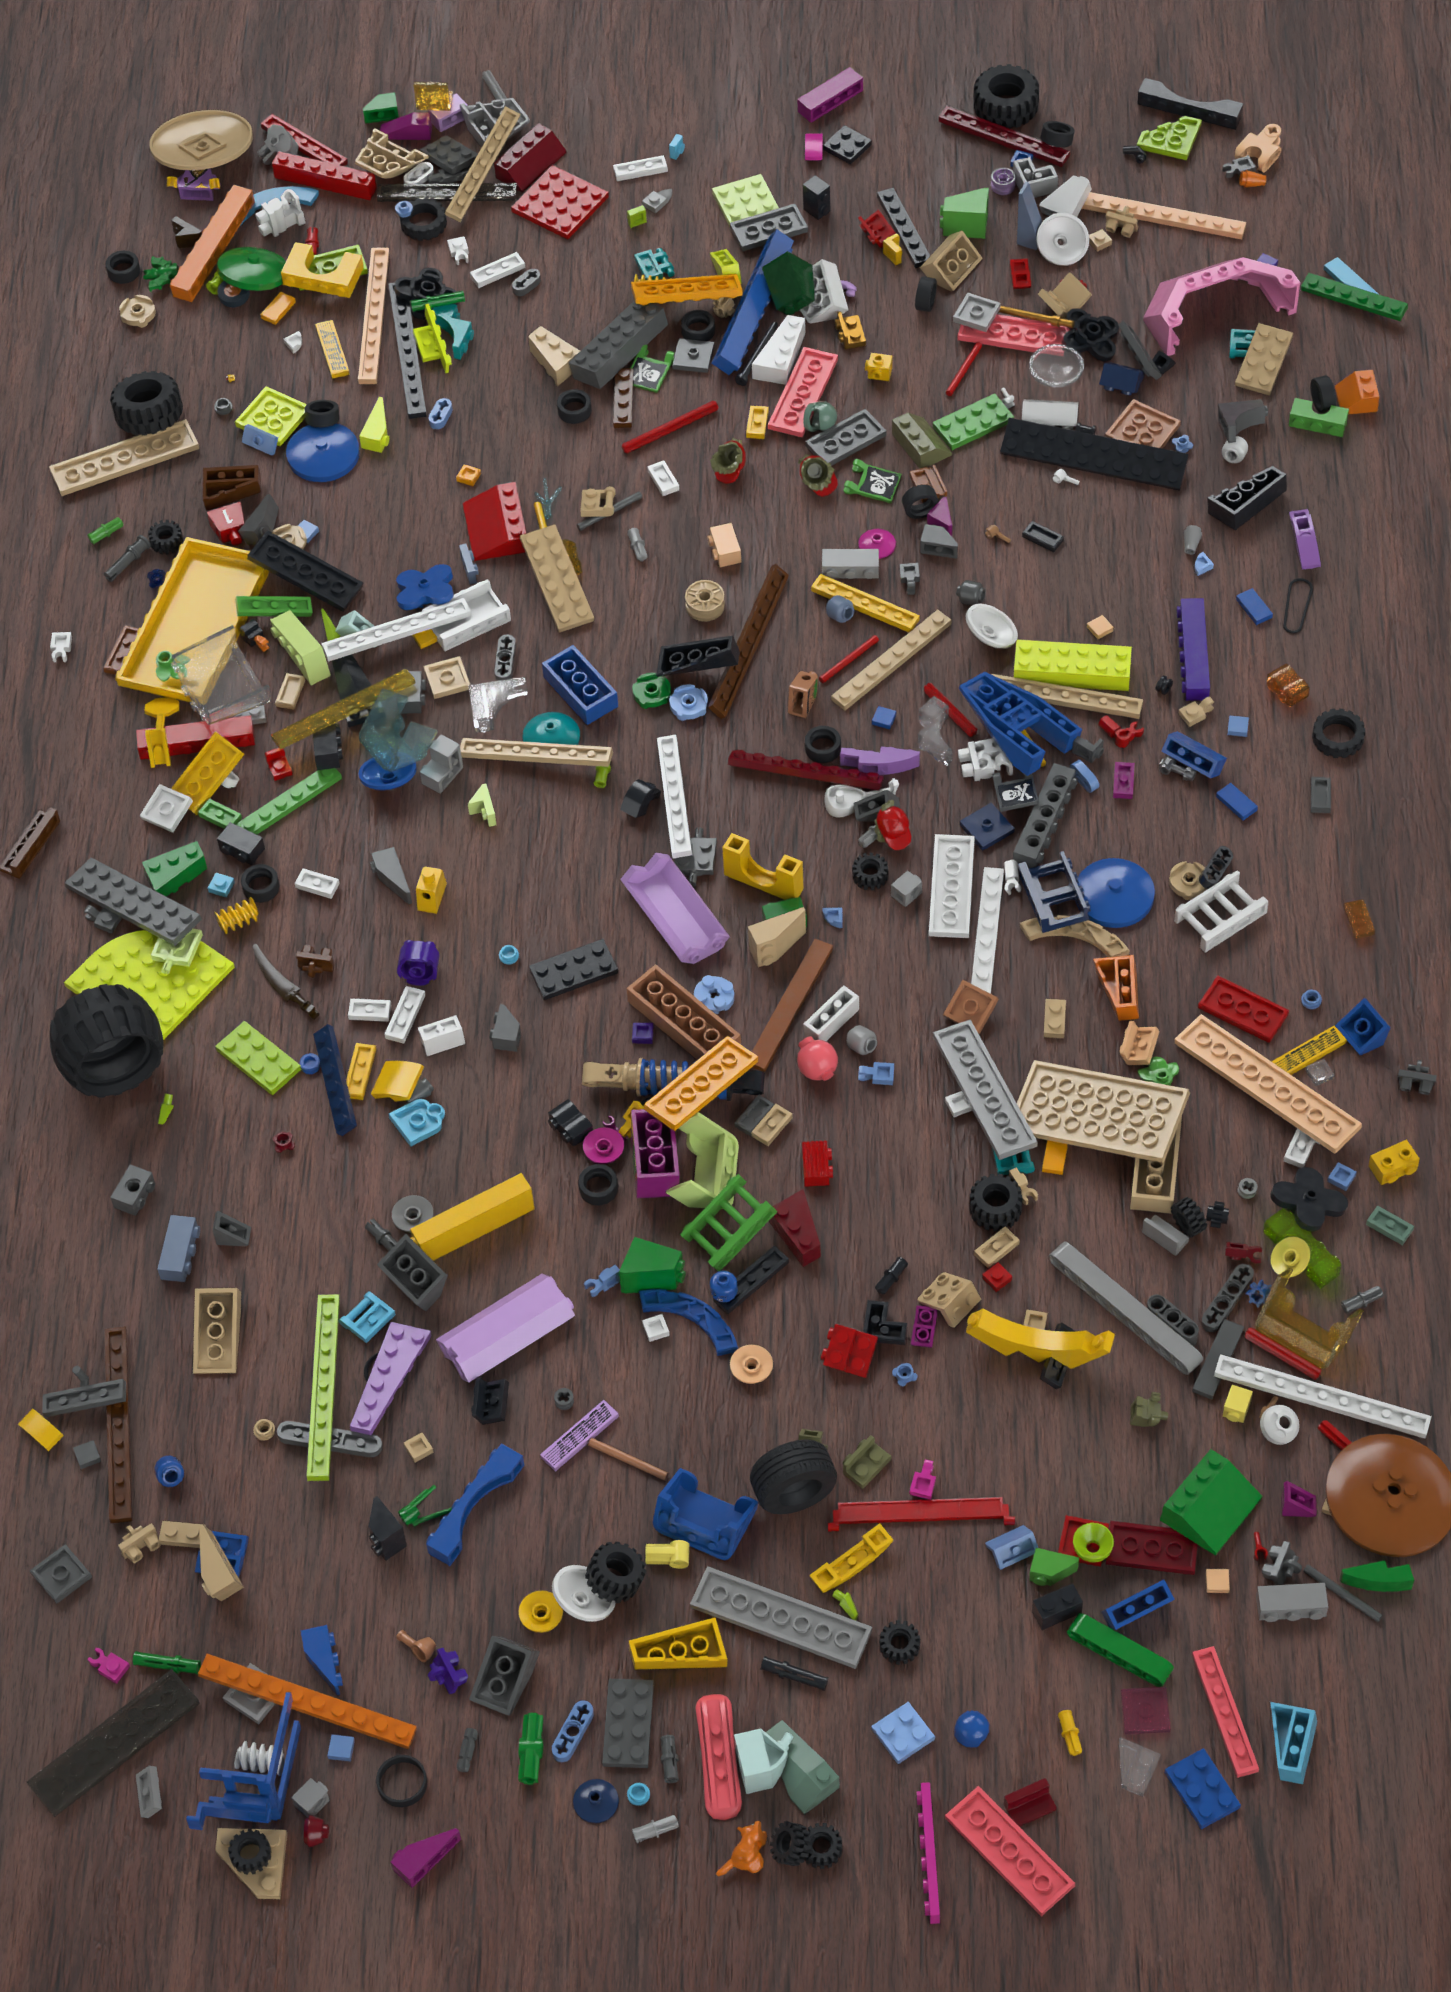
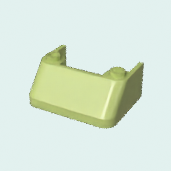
(715, 1162)

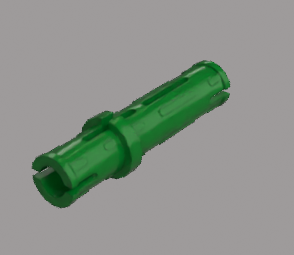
(436, 301)
(175, 1663)

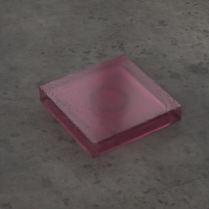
(1145, 1710)

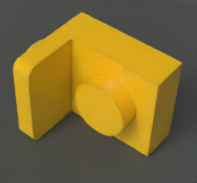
(892, 249)

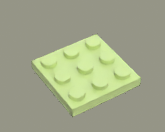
(744, 198)

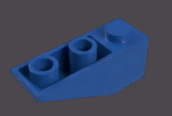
(319, 1653)

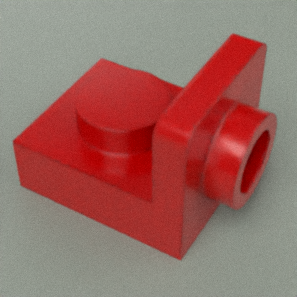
(278, 764)

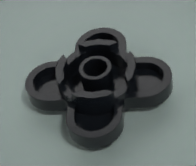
(426, 284)
(1091, 334)
(1309, 1199)

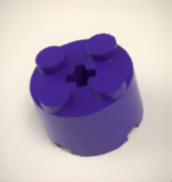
(418, 962)

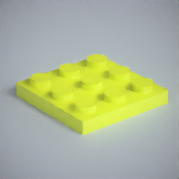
(273, 414)

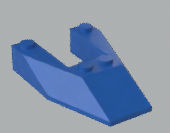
(1008, 711)

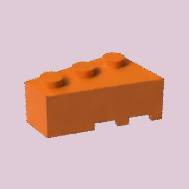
(1119, 981)

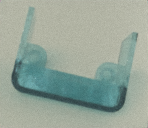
(382, 732)

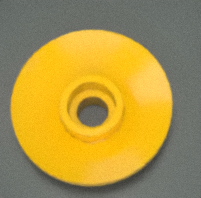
(536, 1603)

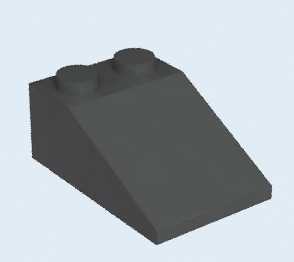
(503, 1674)

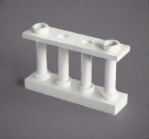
(1227, 927)

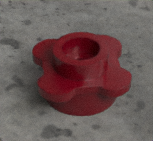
(283, 1137)

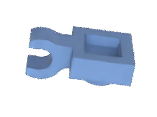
(880, 1073)
(606, 1280)

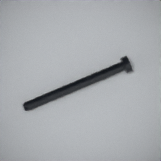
(741, 378)

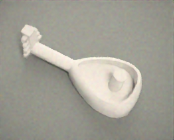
(840, 798)

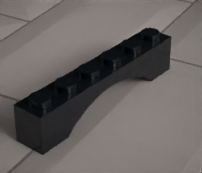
(1222, 113)

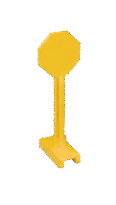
(156, 738)

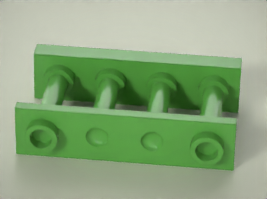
(733, 1242)

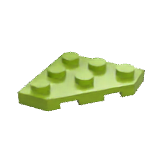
(1171, 138)

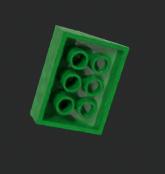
(1211, 1503)

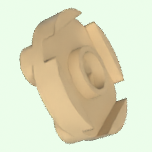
(140, 318)
(1178, 883)

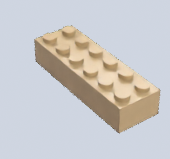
(1155, 1181)

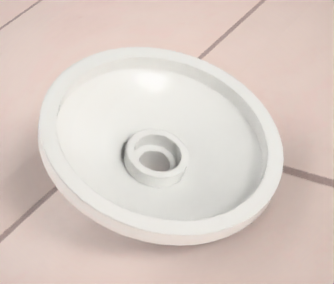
(1068, 230)
(991, 626)
(576, 1597)

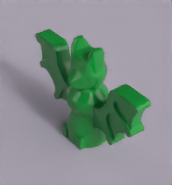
(162, 275)

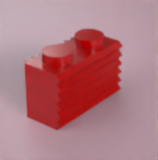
(816, 1163)

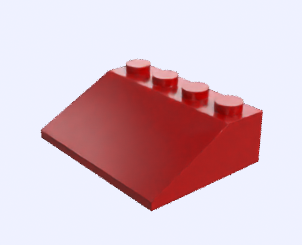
(495, 522)

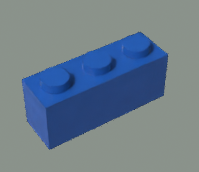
(1194, 754)
(1137, 1605)

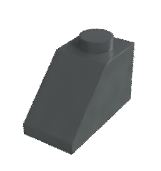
(938, 542)
(869, 807)

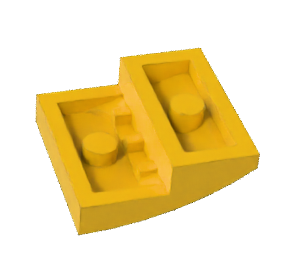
(397, 1080)

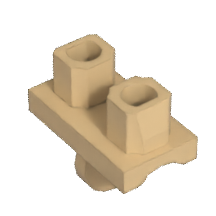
(1121, 219)
(136, 1540)

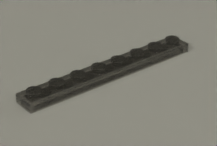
(444, 192)

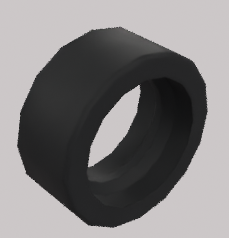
(1057, 134)
(122, 276)
(925, 294)
(697, 316)
(1323, 393)
(322, 413)
(574, 417)
(915, 494)
(823, 756)
(260, 871)
(593, 1171)

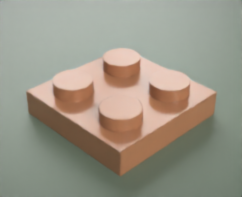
(971, 1003)

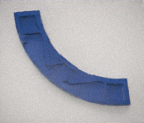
(694, 1310)

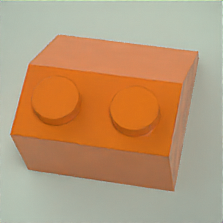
(1358, 392)

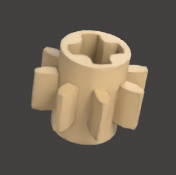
(723, 307)

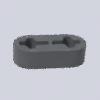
(528, 281)

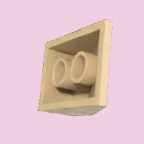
(775, 936)
(216, 1570)

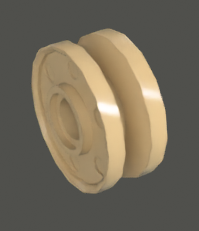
(704, 600)

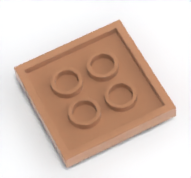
(1143, 426)

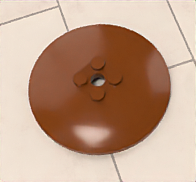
(1371, 1514)

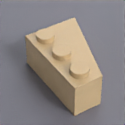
(552, 353)

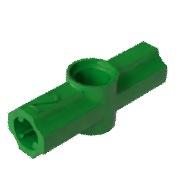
(530, 1748)

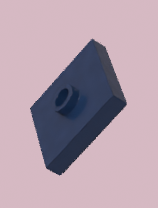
(987, 826)

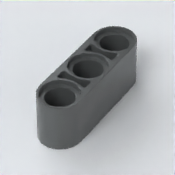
(1170, 1312)

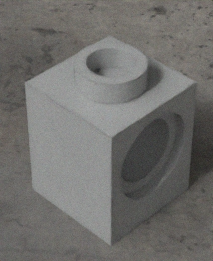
(906, 888)
(311, 1798)

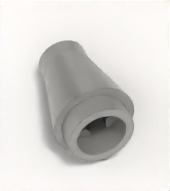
(1192, 536)

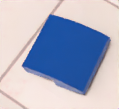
(233, 1547)

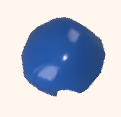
(971, 1728)

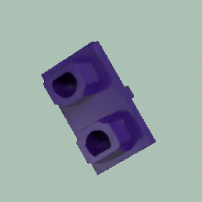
(444, 1671)

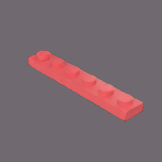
(1225, 1712)

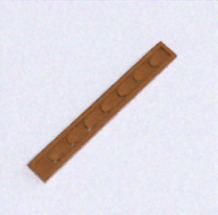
(791, 1003)

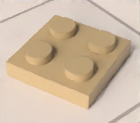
(447, 677)

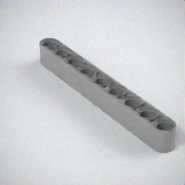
(1126, 1308)

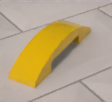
(853, 1560)

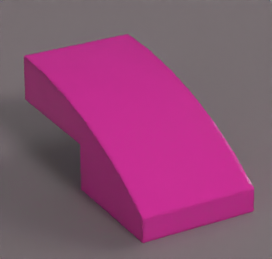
(813, 146)

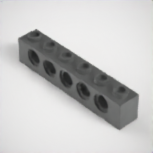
(1045, 815)

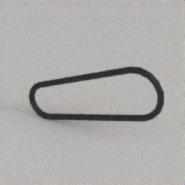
(1287, 604)

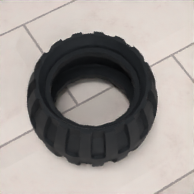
(106, 1040)

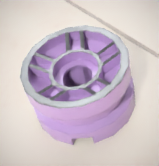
(1003, 181)

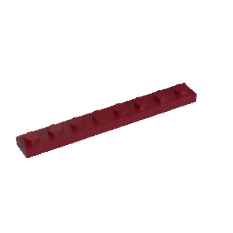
(1003, 136)
(805, 770)

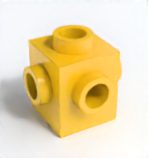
(879, 366)

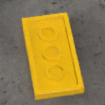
(208, 771)

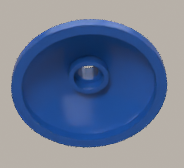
(377, 778)

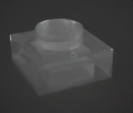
(1319, 1072)

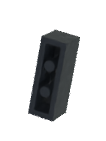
(327, 748)

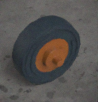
(232, 296)

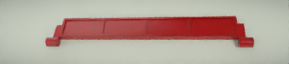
(921, 1511)

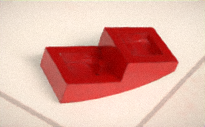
(1020, 273)

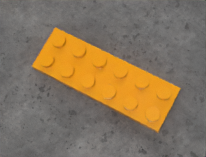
(686, 289)
(701, 1083)

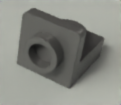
(1086, 750)

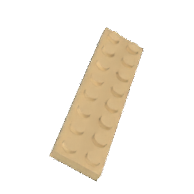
(123, 458)

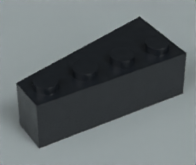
(1248, 498)

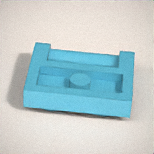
(371, 1321)

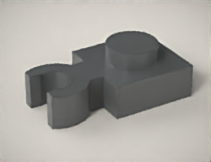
(1238, 165)

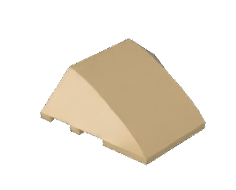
(387, 158)

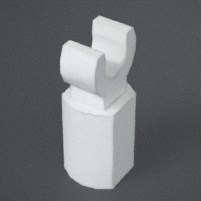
(1011, 876)

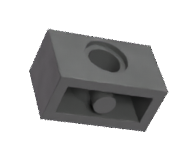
(133, 1179)

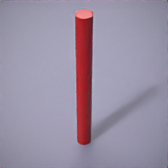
(963, 369)
(848, 659)

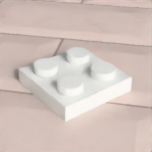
(166, 808)

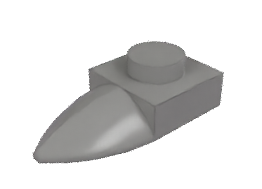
(658, 200)

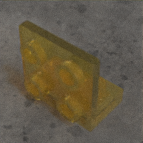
(433, 96)

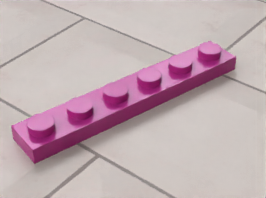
(929, 1861)

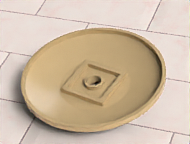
(201, 140)

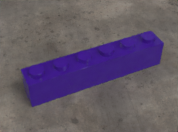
(1194, 649)

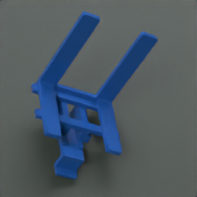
(249, 1806)

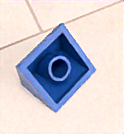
(1364, 1027)

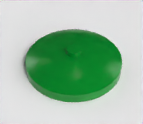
(251, 268)

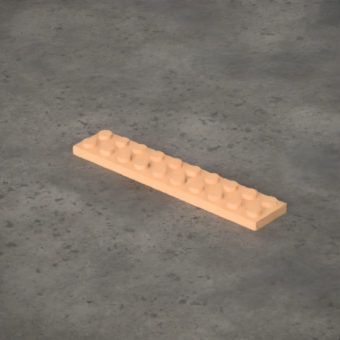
(1268, 1083)

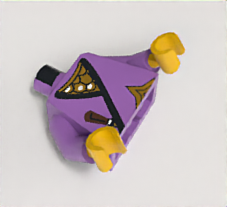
(195, 184)

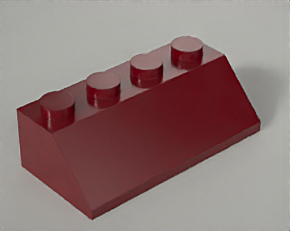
(529, 158)

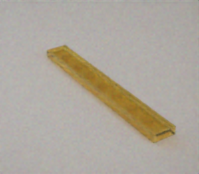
(341, 709)

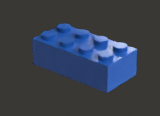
(580, 684)

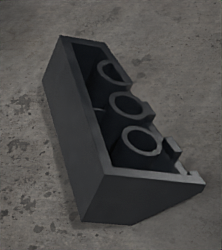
(698, 656)

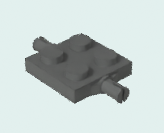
(702, 858)

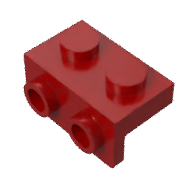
(877, 227)

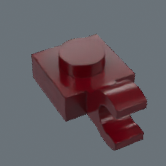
(1238, 1251)

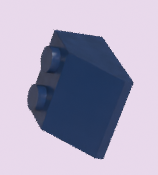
(1121, 377)

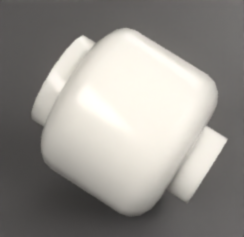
(1235, 451)

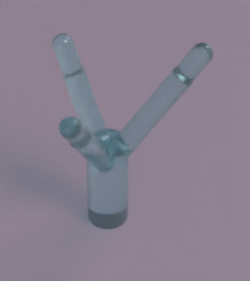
(547, 502)

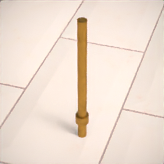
(1053, 320)

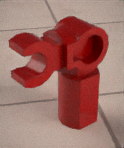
(1121, 736)

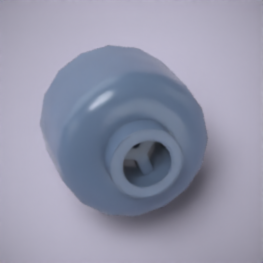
(840, 609)

